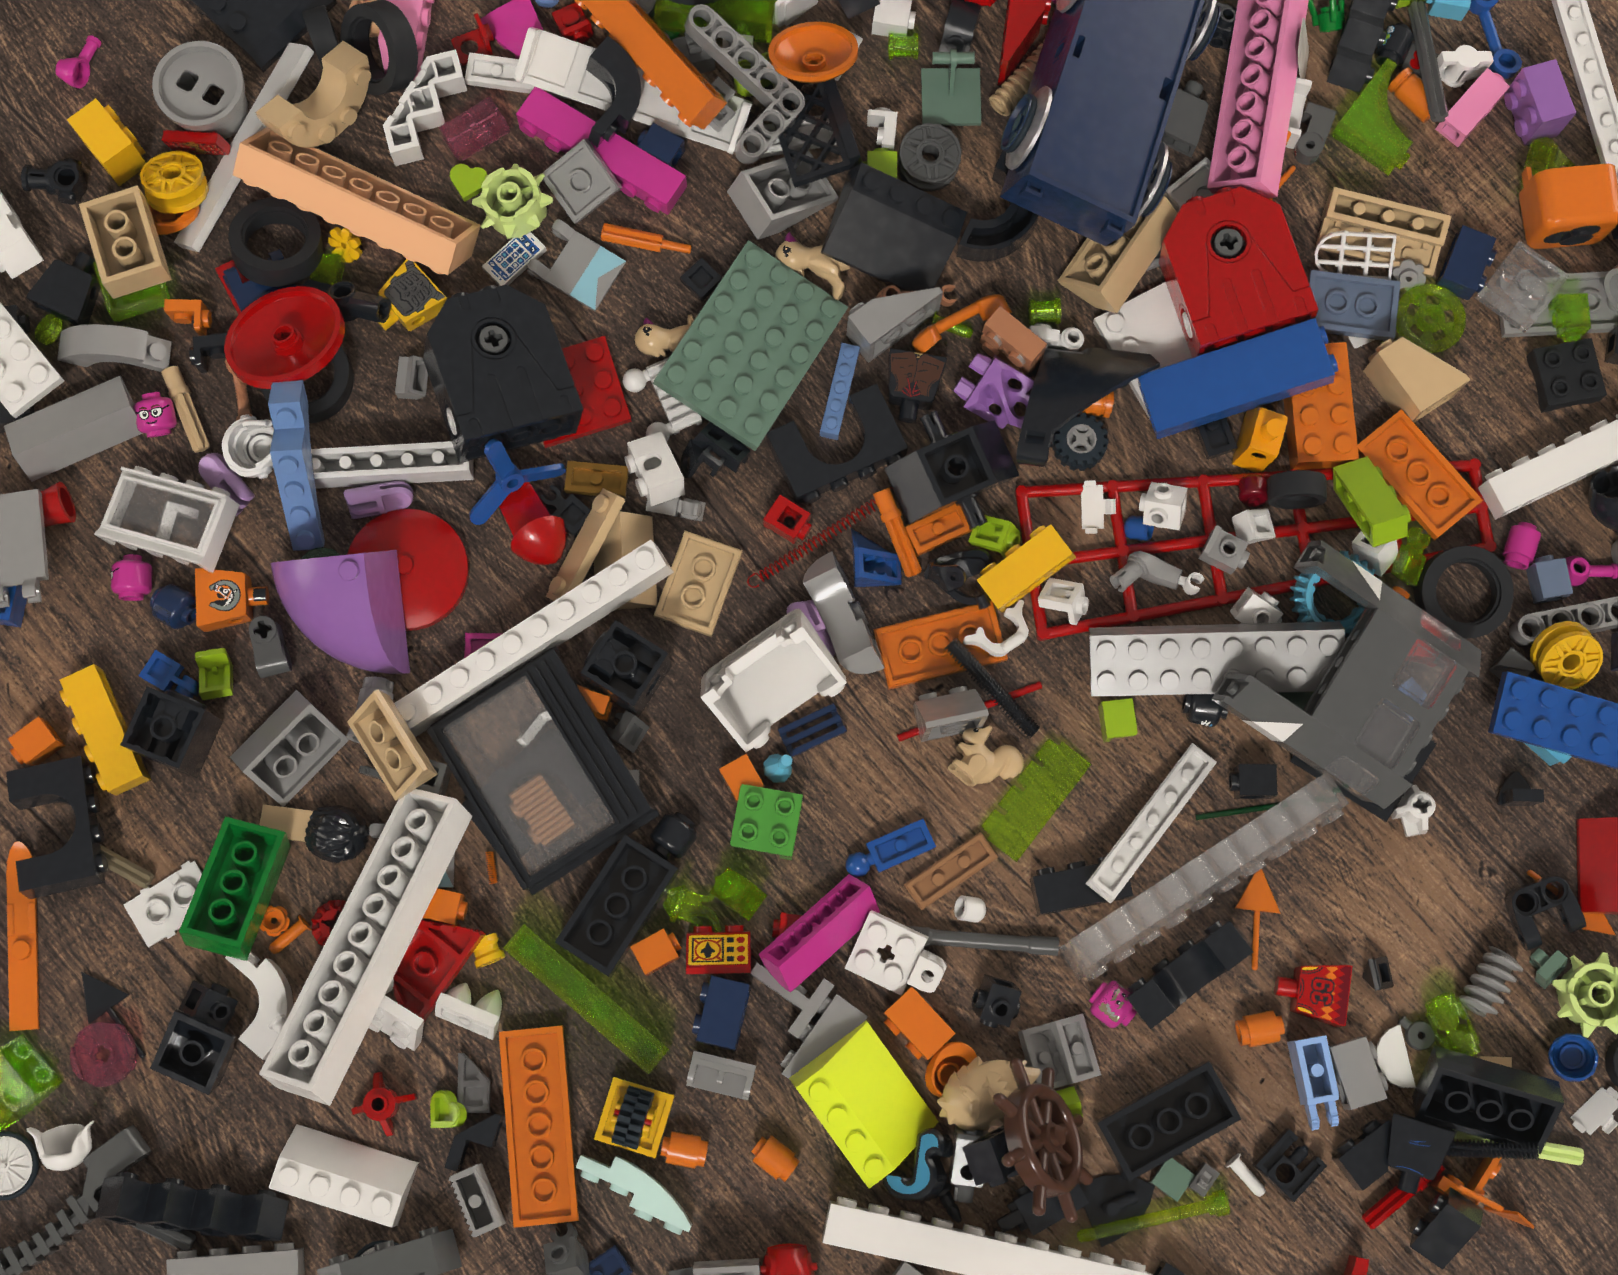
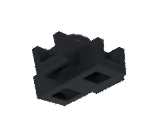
(714, 440)

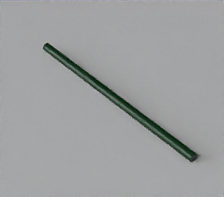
(1234, 811)

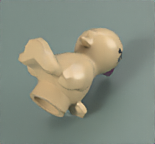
(800, 257)
(655, 340)

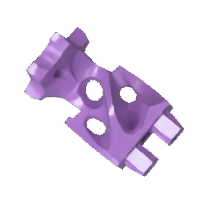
(994, 388)

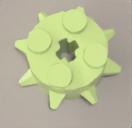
(513, 201)
(1576, 992)

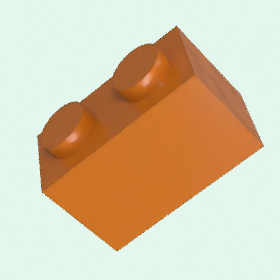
(918, 1024)

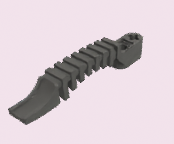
(107, 1161)

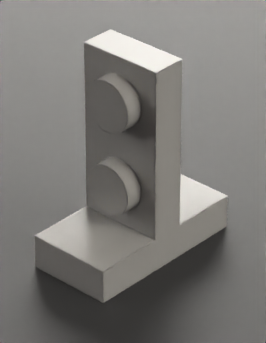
(796, 997)

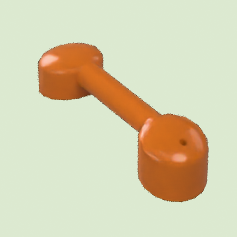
(984, 307)

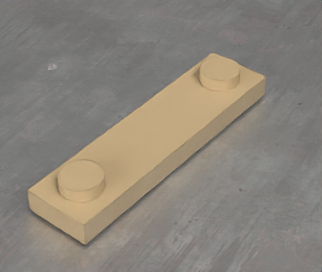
(587, 544)

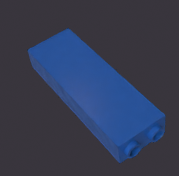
(1237, 378)

